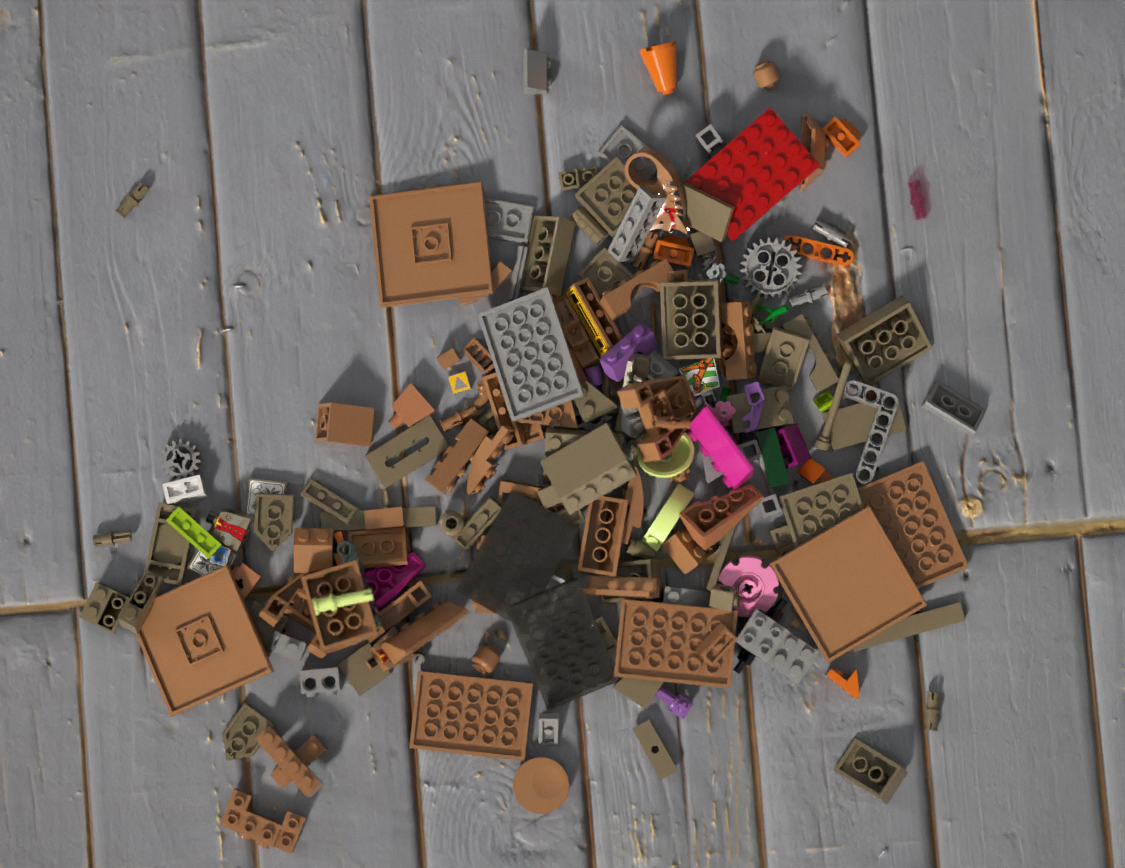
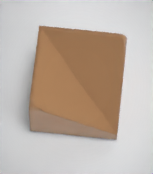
(448, 358)

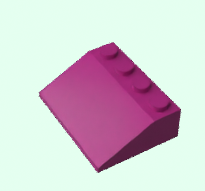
(720, 449)

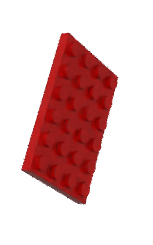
(755, 171)

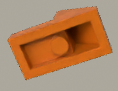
(813, 472)
(850, 685)

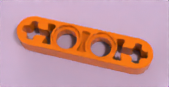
(817, 247)

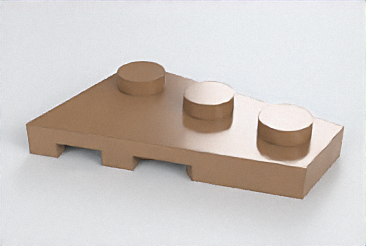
(561, 415)

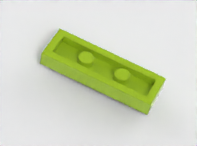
(194, 532)

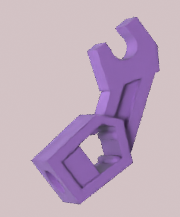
(756, 409)

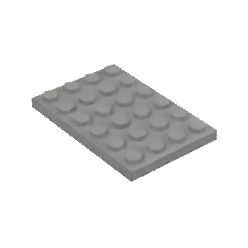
(531, 354)

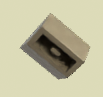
(104, 607)

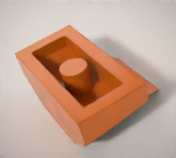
(842, 135)
(674, 250)

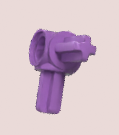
(678, 704)

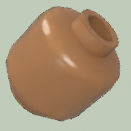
(766, 74)
(486, 658)

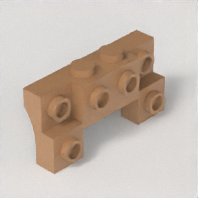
(260, 828)

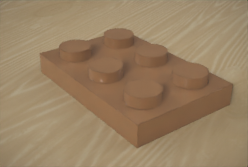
(380, 546)

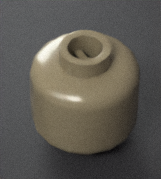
(447, 518)

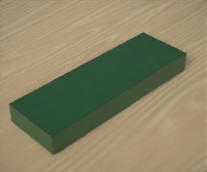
(772, 457)

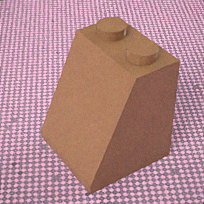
(345, 424)

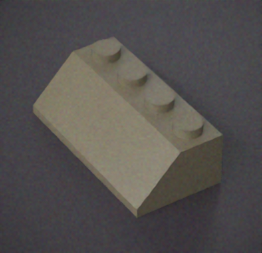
(547, 254)

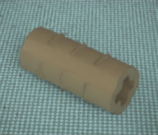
(588, 225)

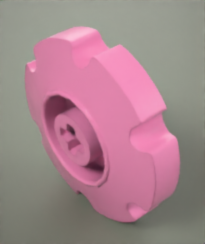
(761, 579)

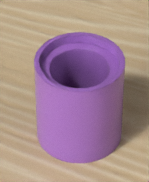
(594, 375)

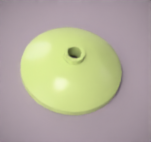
(678, 461)

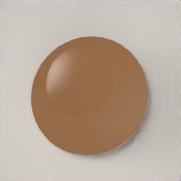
(541, 785)

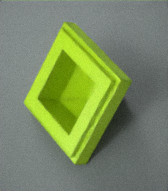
(823, 401)

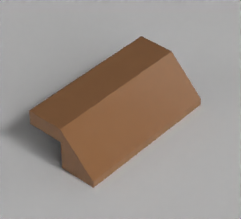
(524, 432)

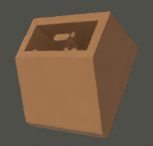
(686, 551)

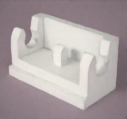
(184, 490)

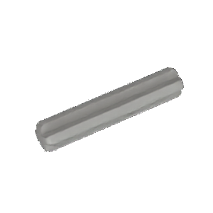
(518, 272)

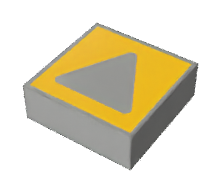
(459, 383)

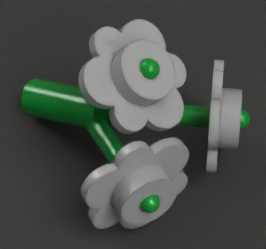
(717, 271)

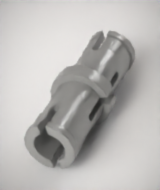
(831, 233)
(808, 296)

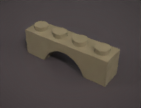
(823, 374)

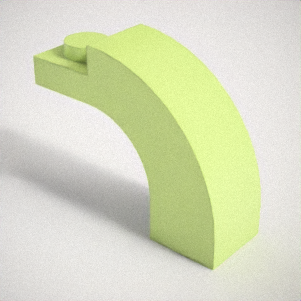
(667, 517)

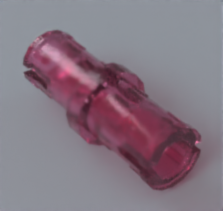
(917, 200)

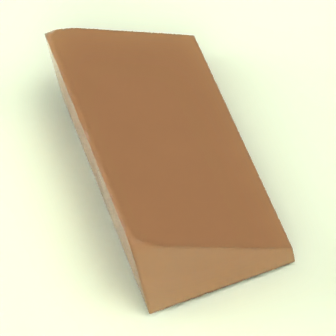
(716, 644)

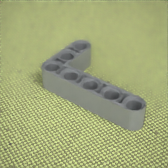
(875, 427)

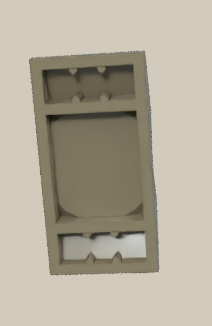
(168, 547)

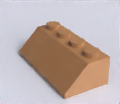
(603, 536)

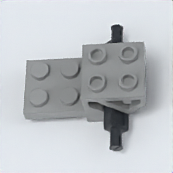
(774, 645)

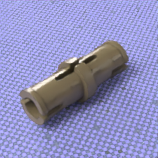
(132, 200)
(932, 711)

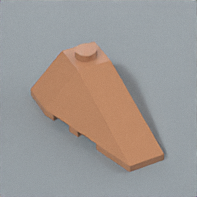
(716, 517)

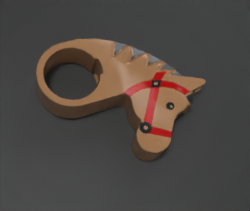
(668, 184)

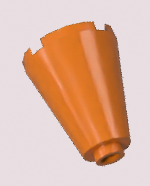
(662, 65)

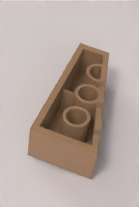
(457, 457)

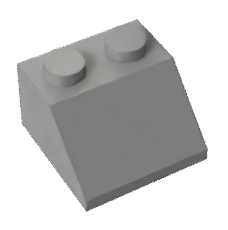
(535, 72)

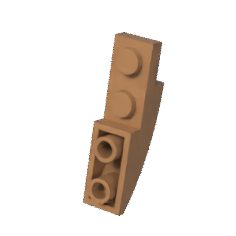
(483, 465)
(635, 499)

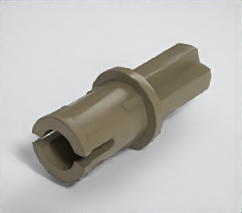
(112, 538)

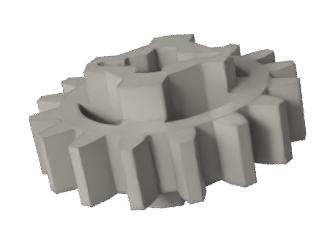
(192, 456)

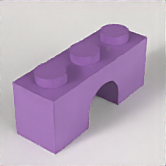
(639, 341)

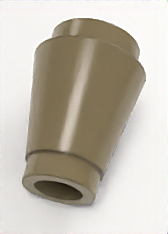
(639, 550)

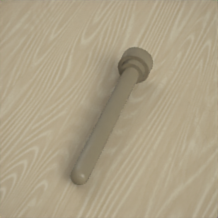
(823, 440)

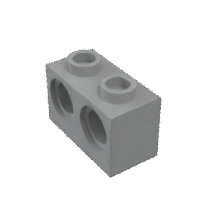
(320, 676)

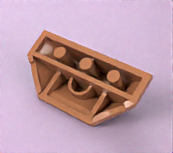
(815, 142)

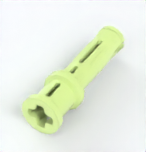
(333, 602)

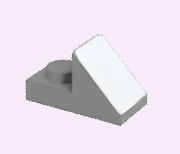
(548, 729)

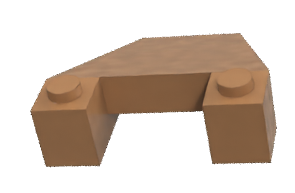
(659, 398)
(294, 603)

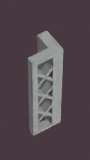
(633, 225)

